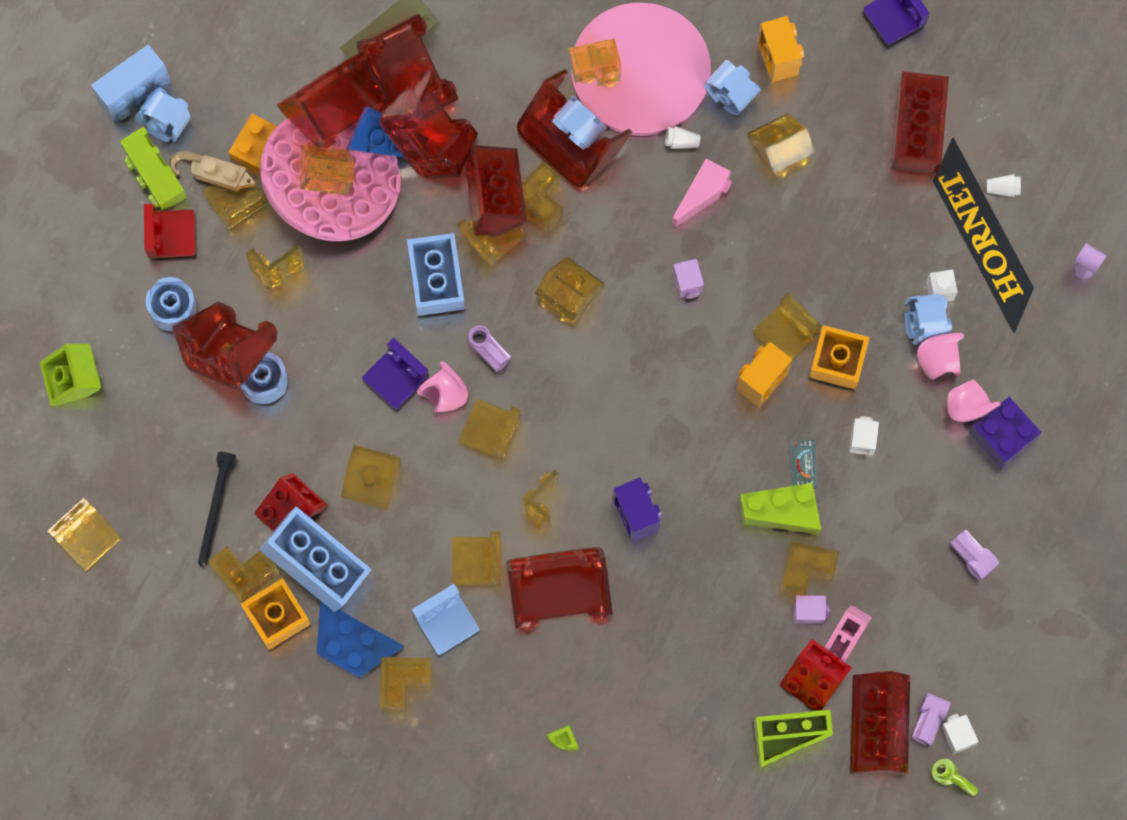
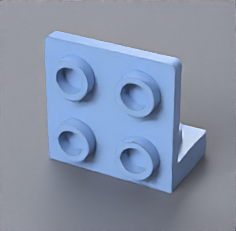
(445, 620)

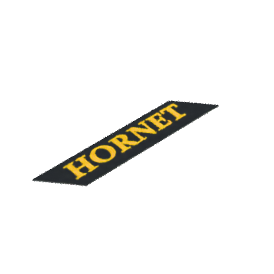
(983, 235)

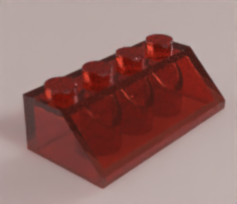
(495, 190)
(880, 723)

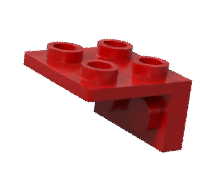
(169, 232)
(284, 497)
(815, 675)

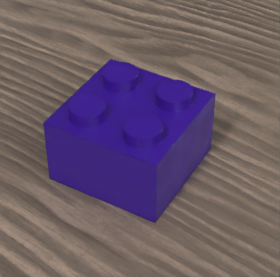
(1005, 432)
(636, 509)

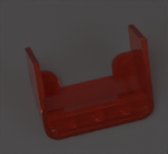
(554, 144)

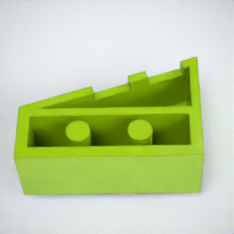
(152, 170)
(782, 508)
(789, 732)

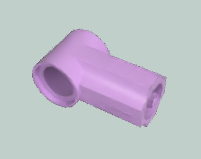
(1088, 261)
(489, 349)
(978, 560)
(932, 714)

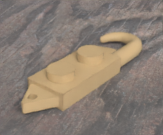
(214, 170)

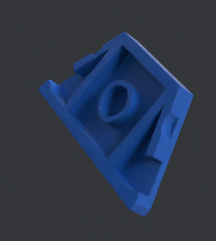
(352, 643)

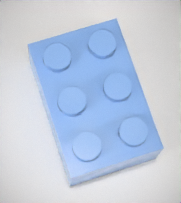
(130, 83)
(436, 274)

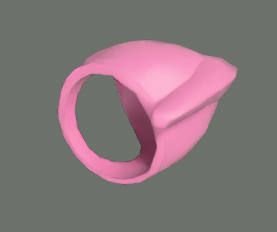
(940, 355)
(444, 390)
(969, 402)

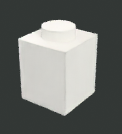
(942, 284)
(864, 436)
(958, 733)

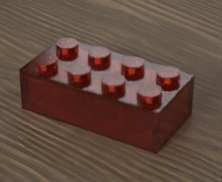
(920, 122)

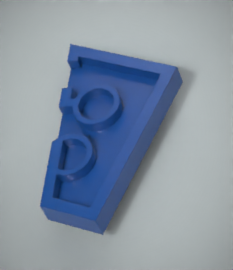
(371, 137)

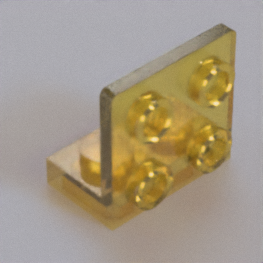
(235, 205)
(491, 247)
(274, 274)
(788, 327)
(490, 428)
(532, 507)
(84, 534)
(476, 560)

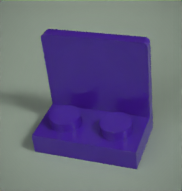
(896, 18)
(396, 374)

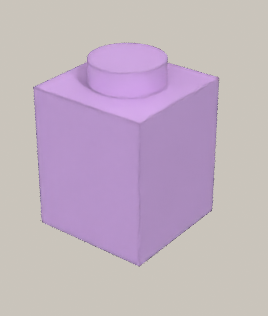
(688, 279)
(811, 609)

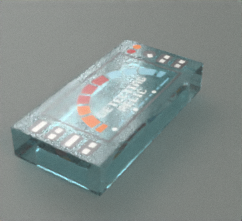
(803, 462)

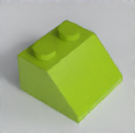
(70, 374)

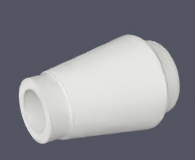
(680, 138)
(1005, 185)

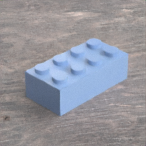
(315, 559)

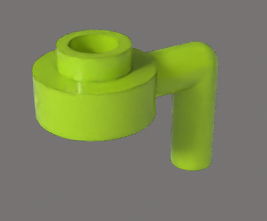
(951, 776)

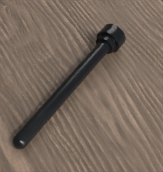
(224, 463)

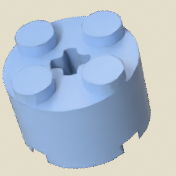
(731, 87)
(163, 115)
(579, 121)
(160, 298)
(926, 317)
(272, 386)

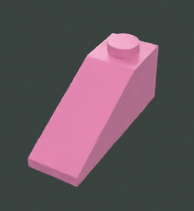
(704, 190)
(848, 633)

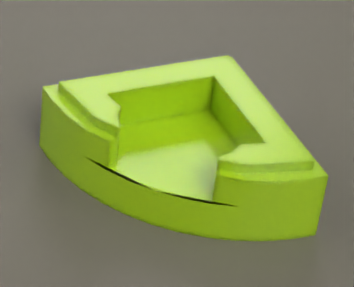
(563, 739)

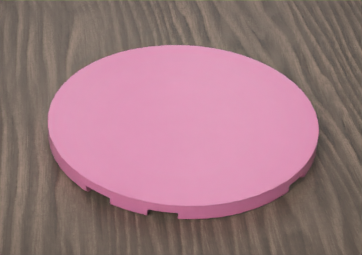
(660, 69)
(324, 213)

